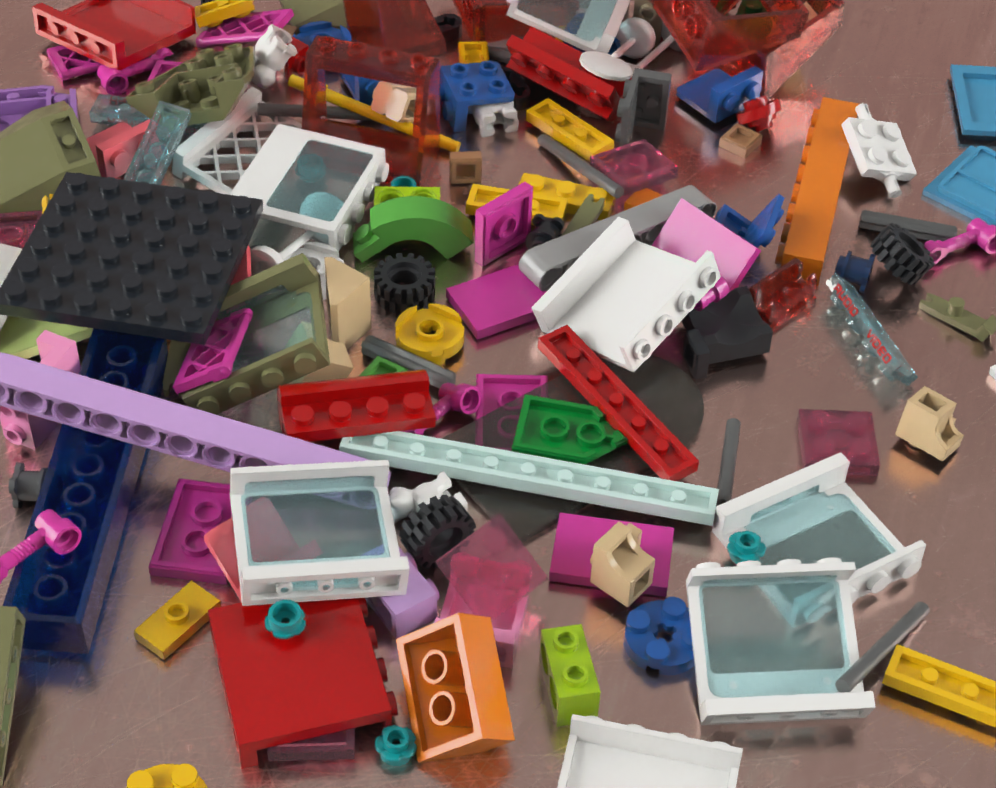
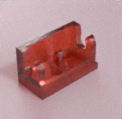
(784, 294)

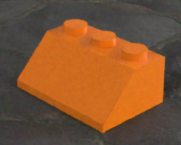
(454, 688)

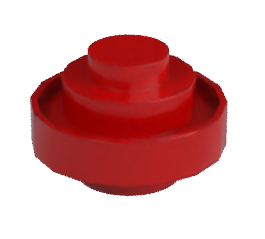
(759, 113)

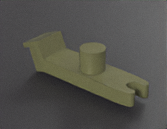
(586, 214)
(955, 315)
(175, 358)

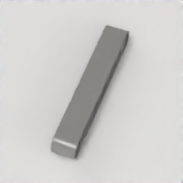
(553, 258)

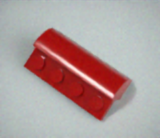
(559, 70)
(356, 406)

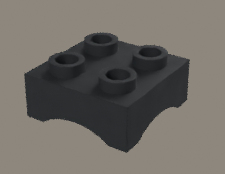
(731, 327)

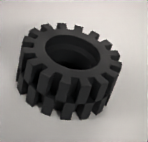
(902, 254)
(404, 270)
(436, 529)

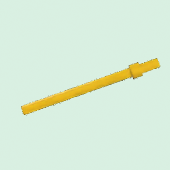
(366, 111)

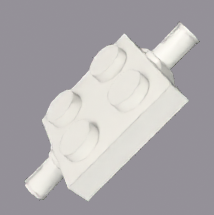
(878, 150)

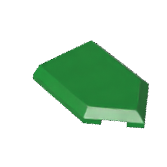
(564, 431)

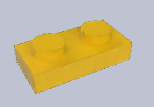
(214, 12)

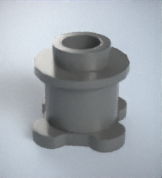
(25, 484)

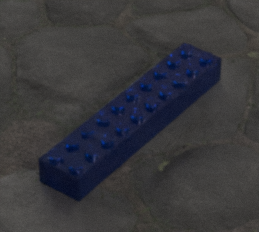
(93, 486)

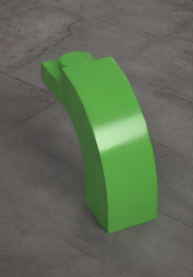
(413, 219)

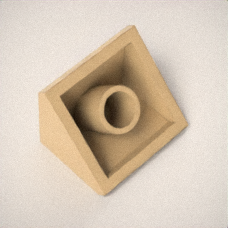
(347, 302)

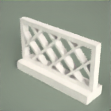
(203, 144)

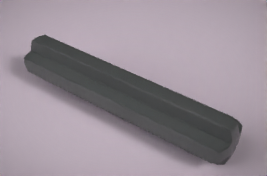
(919, 228)
(437, 374)

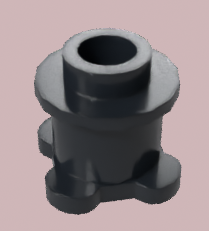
(544, 230)

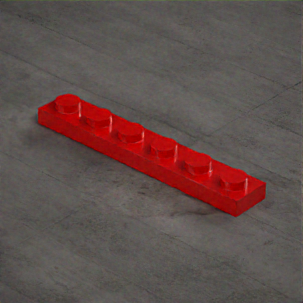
(619, 404)

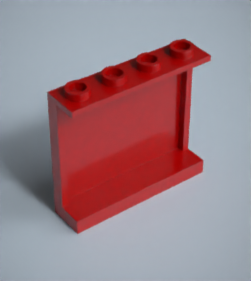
(116, 30)
(303, 683)

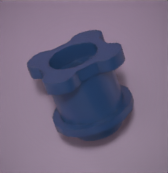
(855, 269)

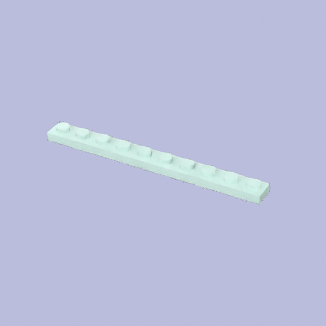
(538, 475)

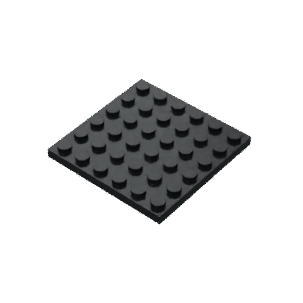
(131, 258)

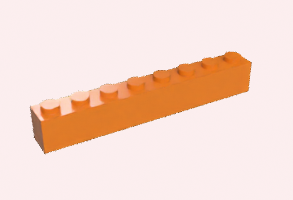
(819, 189)

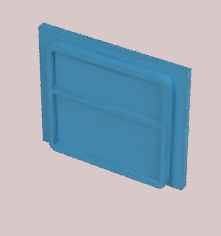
(975, 98)
(968, 184)

